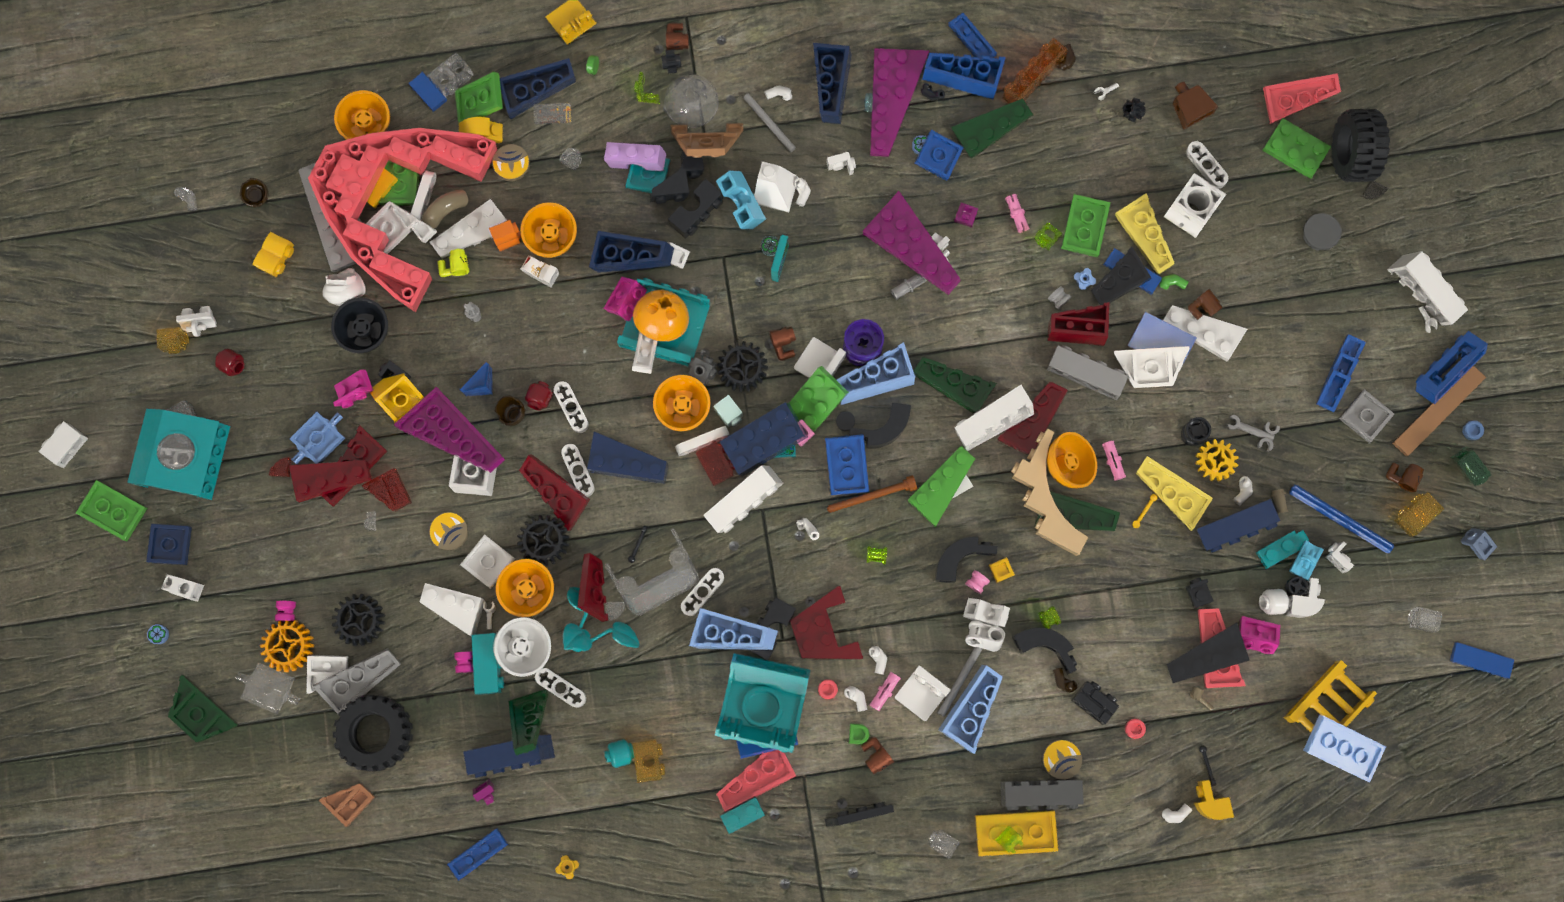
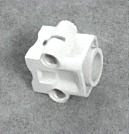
(1203, 196)

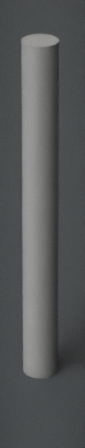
(767, 120)
(959, 681)

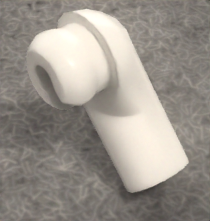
(809, 527)

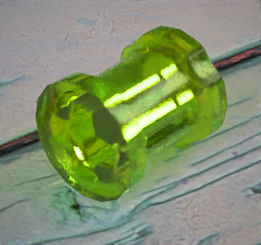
(876, 555)

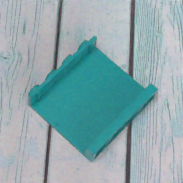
(683, 348)

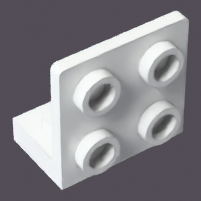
(818, 355)
(922, 693)

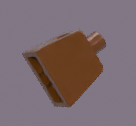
(1192, 105)

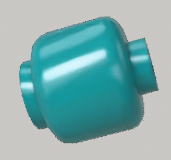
(619, 753)

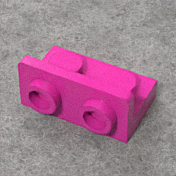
(625, 298)
(352, 389)
(1259, 635)

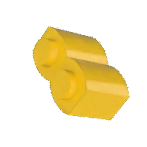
(273, 254)

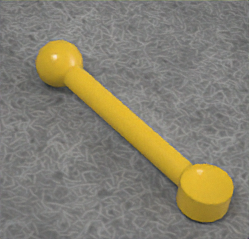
(1136, 524)

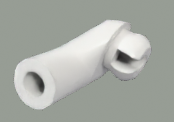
(783, 91)
(804, 191)
(1246, 490)
(880, 659)
(857, 696)
(1176, 816)

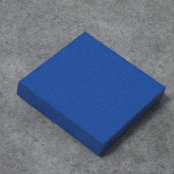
(938, 155)

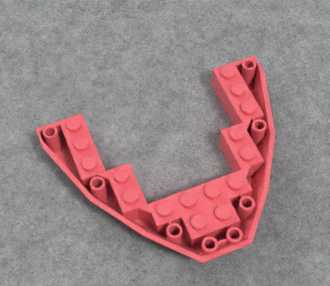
(349, 173)

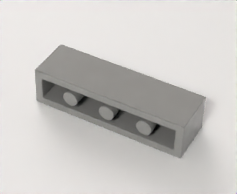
(1087, 372)

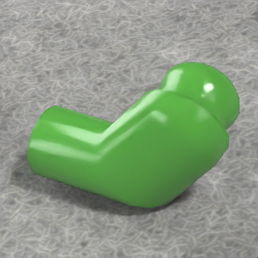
(1173, 279)

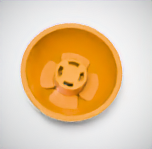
(357, 110)
(542, 223)
(661, 315)
(674, 395)
(1072, 460)
(514, 586)

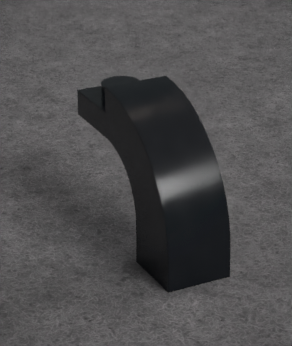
(890, 431)
(949, 561)
(1049, 639)

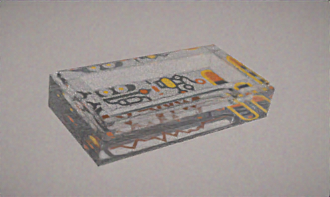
(552, 113)

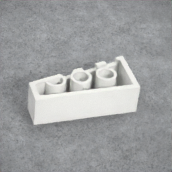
(1429, 287)
(995, 418)
(743, 498)

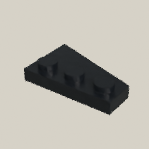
(1122, 279)
(861, 813)

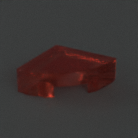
(281, 468)

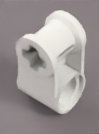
(984, 636)

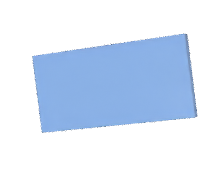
(1344, 748)

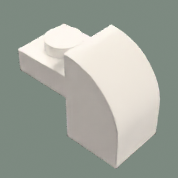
(1309, 603)
(986, 613)

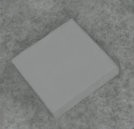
(1366, 416)

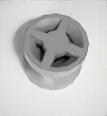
(1059, 297)

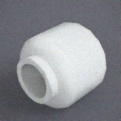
(1274, 601)

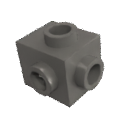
(703, 368)

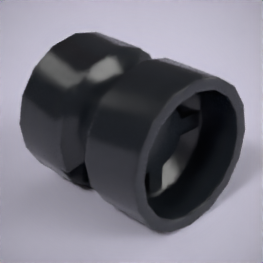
(1195, 431)

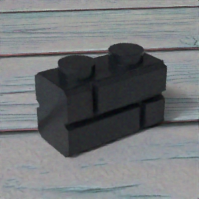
(1095, 702)

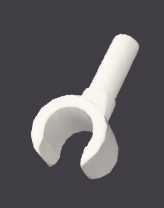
(1106, 90)
(1429, 321)
(489, 614)

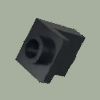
(388, 368)
(1199, 592)

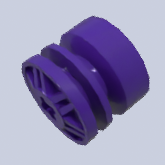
(865, 333)

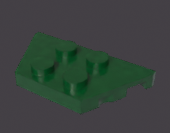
(198, 713)

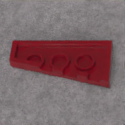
(1045, 405)
(557, 492)

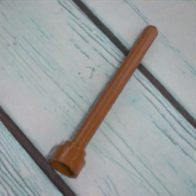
(907, 484)

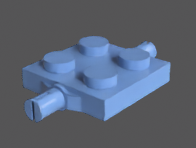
(317, 438)

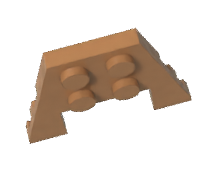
(706, 144)

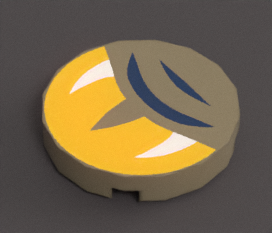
(511, 162)
(448, 531)
(1062, 759)

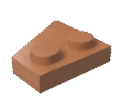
(348, 803)

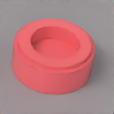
(827, 689)
(1135, 728)

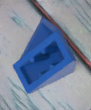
(479, 383)

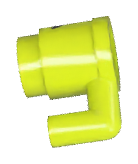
(458, 264)

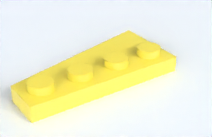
(1142, 227)
(1179, 495)

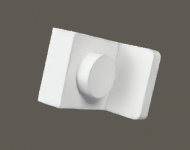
(839, 161)
(679, 256)
(1339, 560)

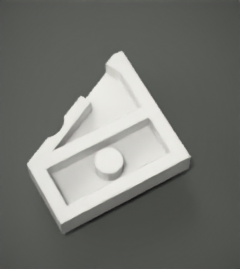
(323, 666)

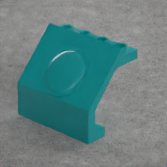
(763, 703)

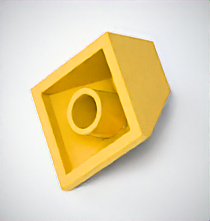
(396, 395)

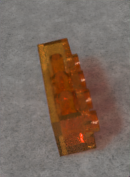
(1036, 72)

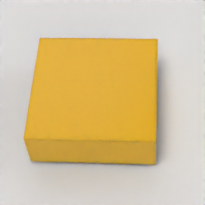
(1001, 570)

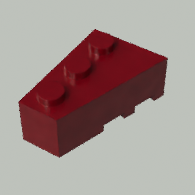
(1080, 326)

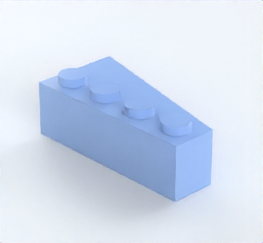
(879, 376)
(725, 632)
(972, 709)

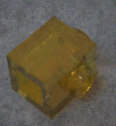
(172, 340)

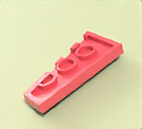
(1295, 96)
(1210, 625)
(759, 777)

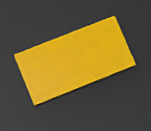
(1035, 828)

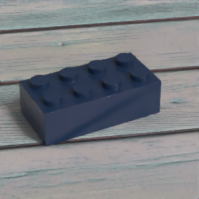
(764, 439)

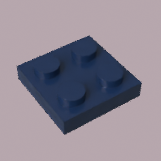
(169, 544)

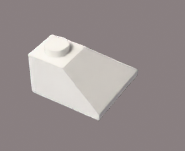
(775, 187)

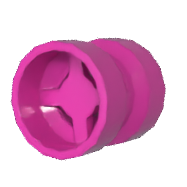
(285, 611)
(464, 662)

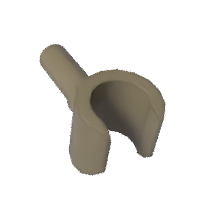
(1196, 693)

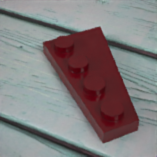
(360, 448)
(324, 478)

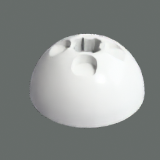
(530, 650)

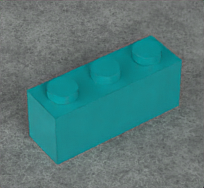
(485, 667)

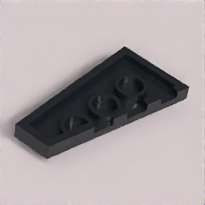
(1212, 655)

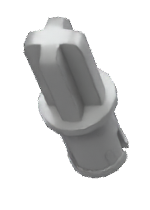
(907, 286)
(472, 312)

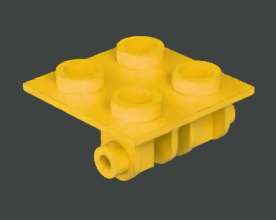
(571, 20)

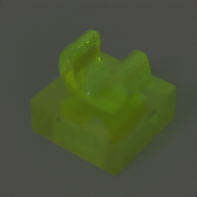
(1009, 839)

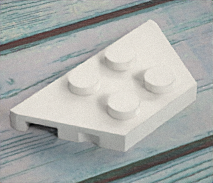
(1152, 366)

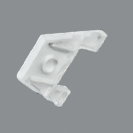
(398, 224)

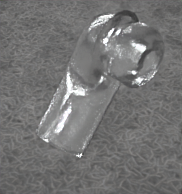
(188, 196)

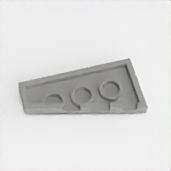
(356, 680)

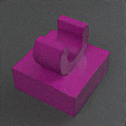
(966, 215)
(484, 792)

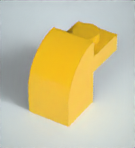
(483, 127)
(1209, 807)

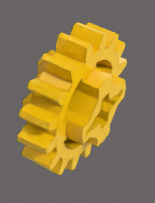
(1208, 458)

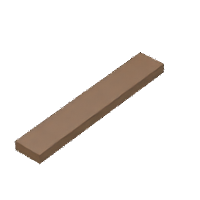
(1435, 414)

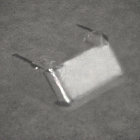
(661, 588)

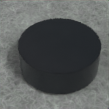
(845, 421)

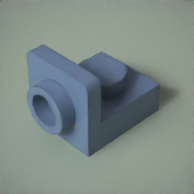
(1479, 542)

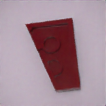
(590, 594)

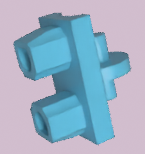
(1306, 560)

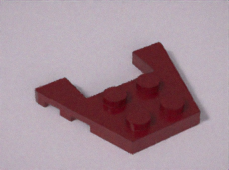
(815, 633)

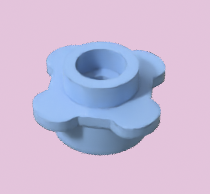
(1082, 283)

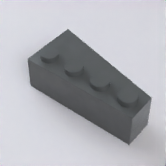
(1041, 794)

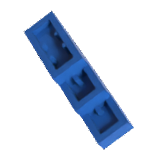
(1340, 373)

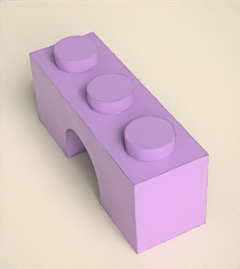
(622, 154)

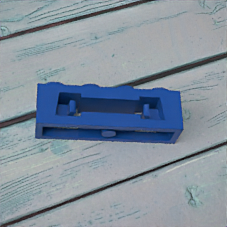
(1472, 351)

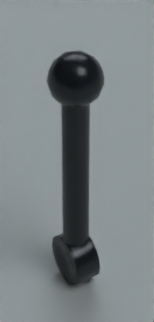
(631, 559)
(1203, 749)

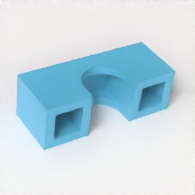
(736, 187)

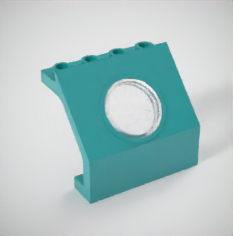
(179, 453)

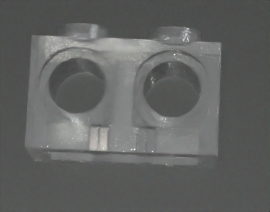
(447, 70)

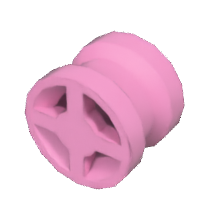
(977, 582)

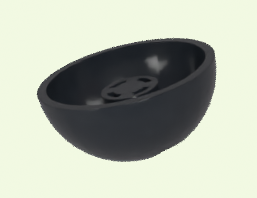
(352, 320)

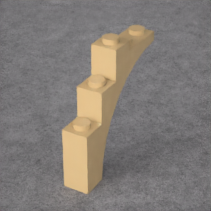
(1039, 499)

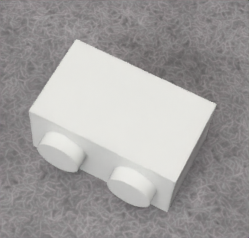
(63, 444)

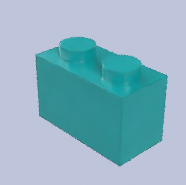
(742, 815)

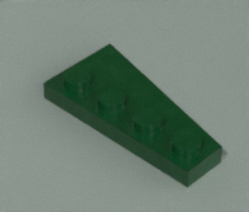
(988, 128)
(960, 387)
(1084, 514)

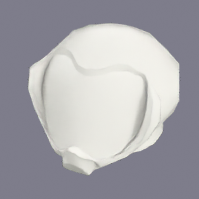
(343, 287)

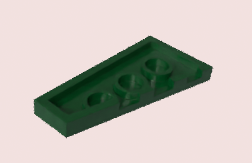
(526, 720)

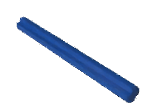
(1341, 519)

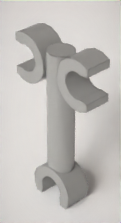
(1266, 435)

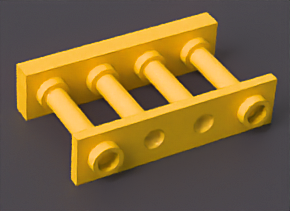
(1324, 686)

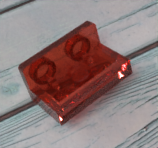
(715, 463)

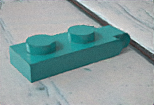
(1282, 548)

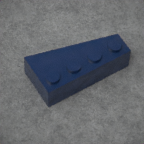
(832, 74)
(534, 85)
(626, 252)
(623, 461)
(1238, 525)
(502, 756)

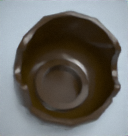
(254, 192)
(510, 410)

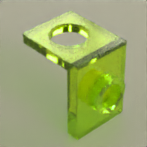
(642, 97)
(1044, 240)

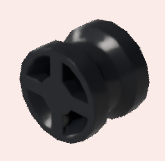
(1299, 584)

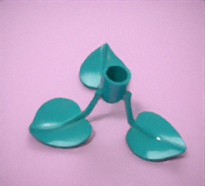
(579, 639)

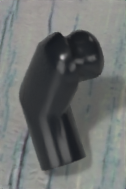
(932, 95)

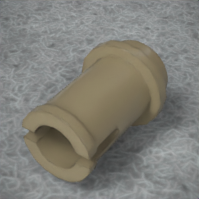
(1279, 501)

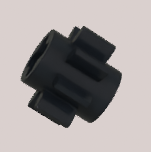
(671, 61)
(1134, 109)

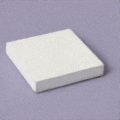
(487, 561)

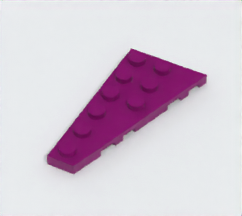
(893, 87)
(905, 237)
(446, 428)

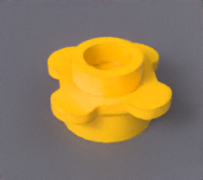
(569, 873)

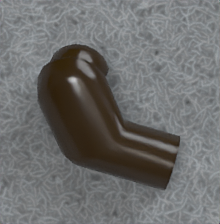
(1069, 59)
(1064, 683)

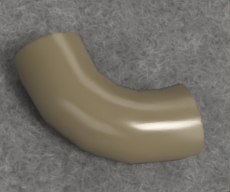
(443, 205)

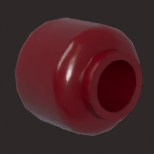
(229, 362)
(538, 396)

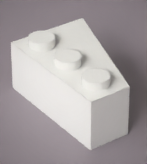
(456, 607)

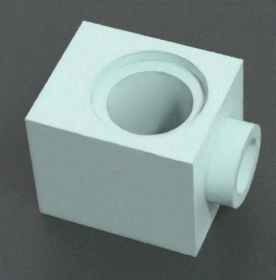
(728, 411)

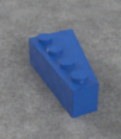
(965, 72)

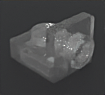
(943, 843)

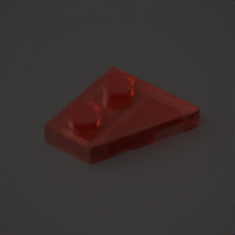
(389, 490)

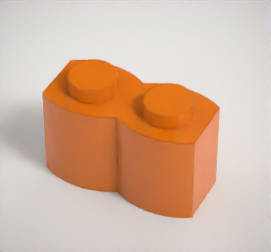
(505, 235)

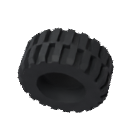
(1360, 145)
(347, 733)

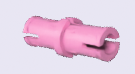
(1017, 213)
(1109, 448)
(885, 691)

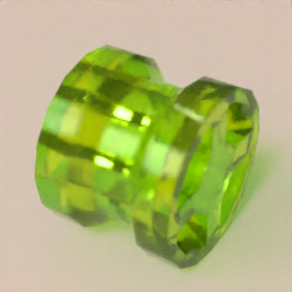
(1049, 617)

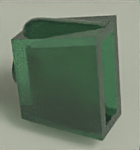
(1471, 466)

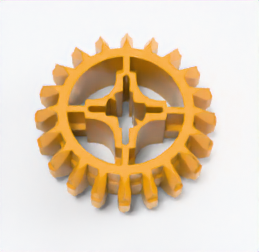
(271, 649)

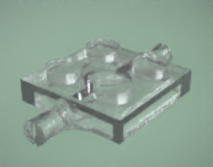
(267, 688)

